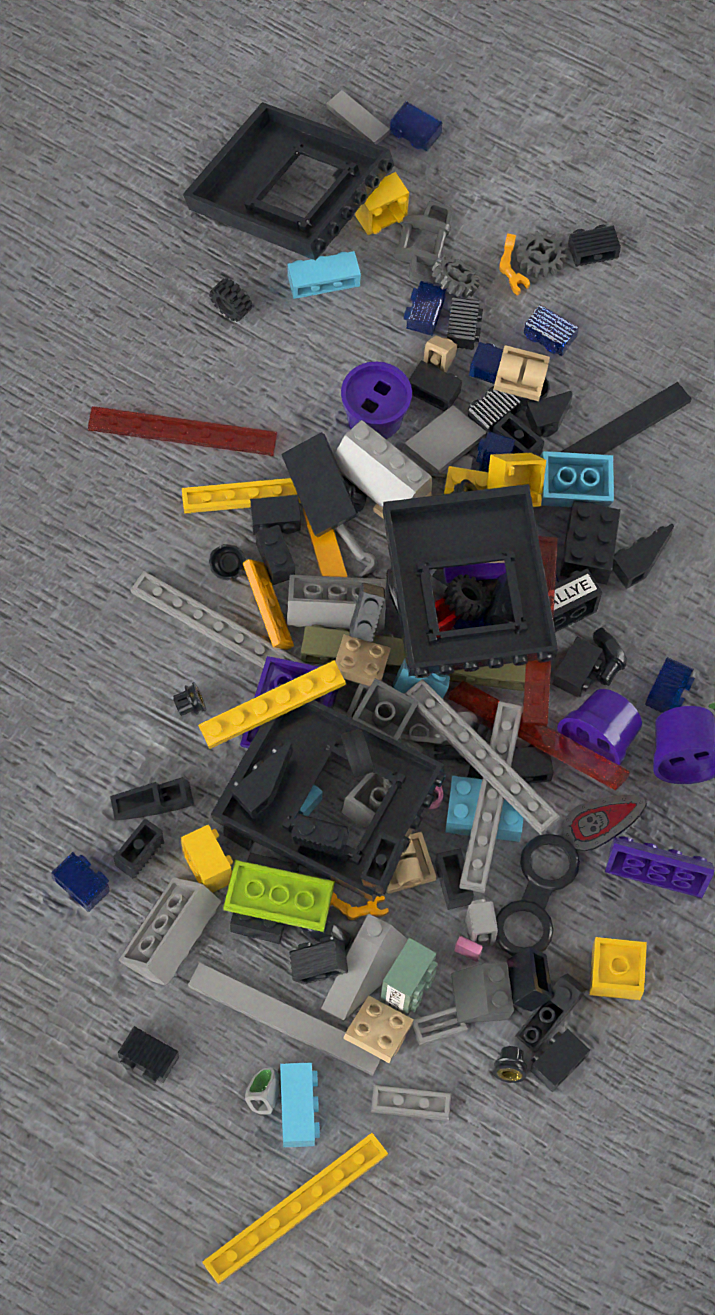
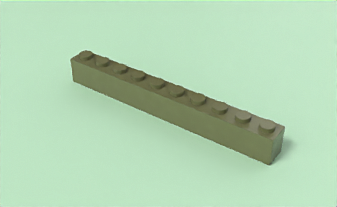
(323, 644)

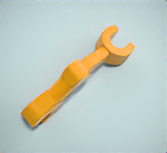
(505, 267)
(355, 912)

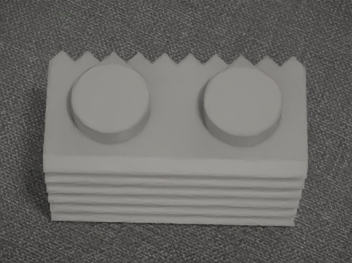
(481, 923)

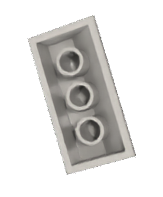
(380, 467)
(326, 600)
(170, 930)

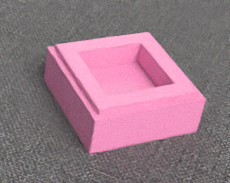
(468, 948)

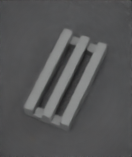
(441, 1035)

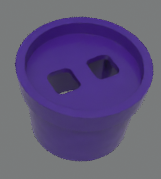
(382, 385)
(603, 724)
(685, 745)

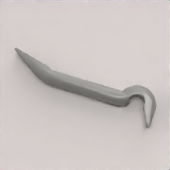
(357, 551)

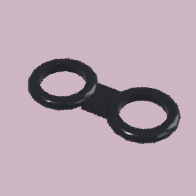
(537, 892)

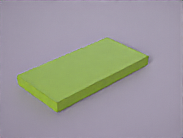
(279, 895)

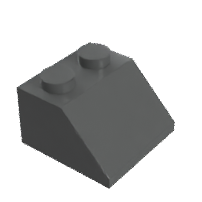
(385, 710)
(482, 993)

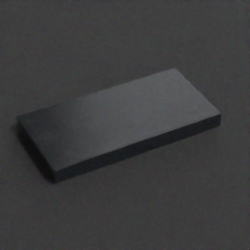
(319, 484)

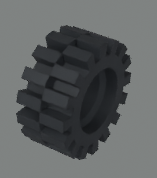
(230, 300)
(458, 593)

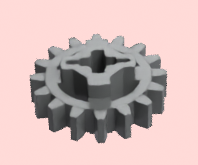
(538, 252)
(455, 276)

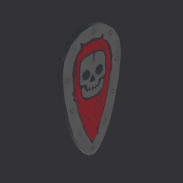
(601, 820)

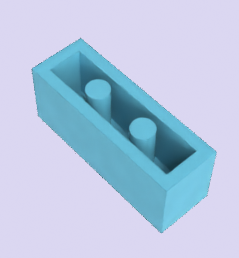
(324, 274)
(299, 1105)

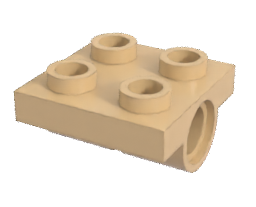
(521, 373)
(361, 660)
(413, 867)
(378, 1029)

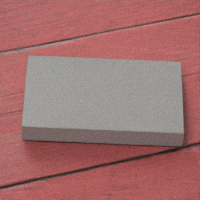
(445, 440)

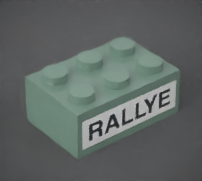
(408, 977)

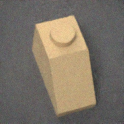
(440, 352)

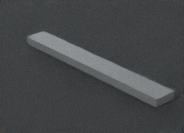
(206, 620)
(483, 758)
(490, 802)
(281, 1017)

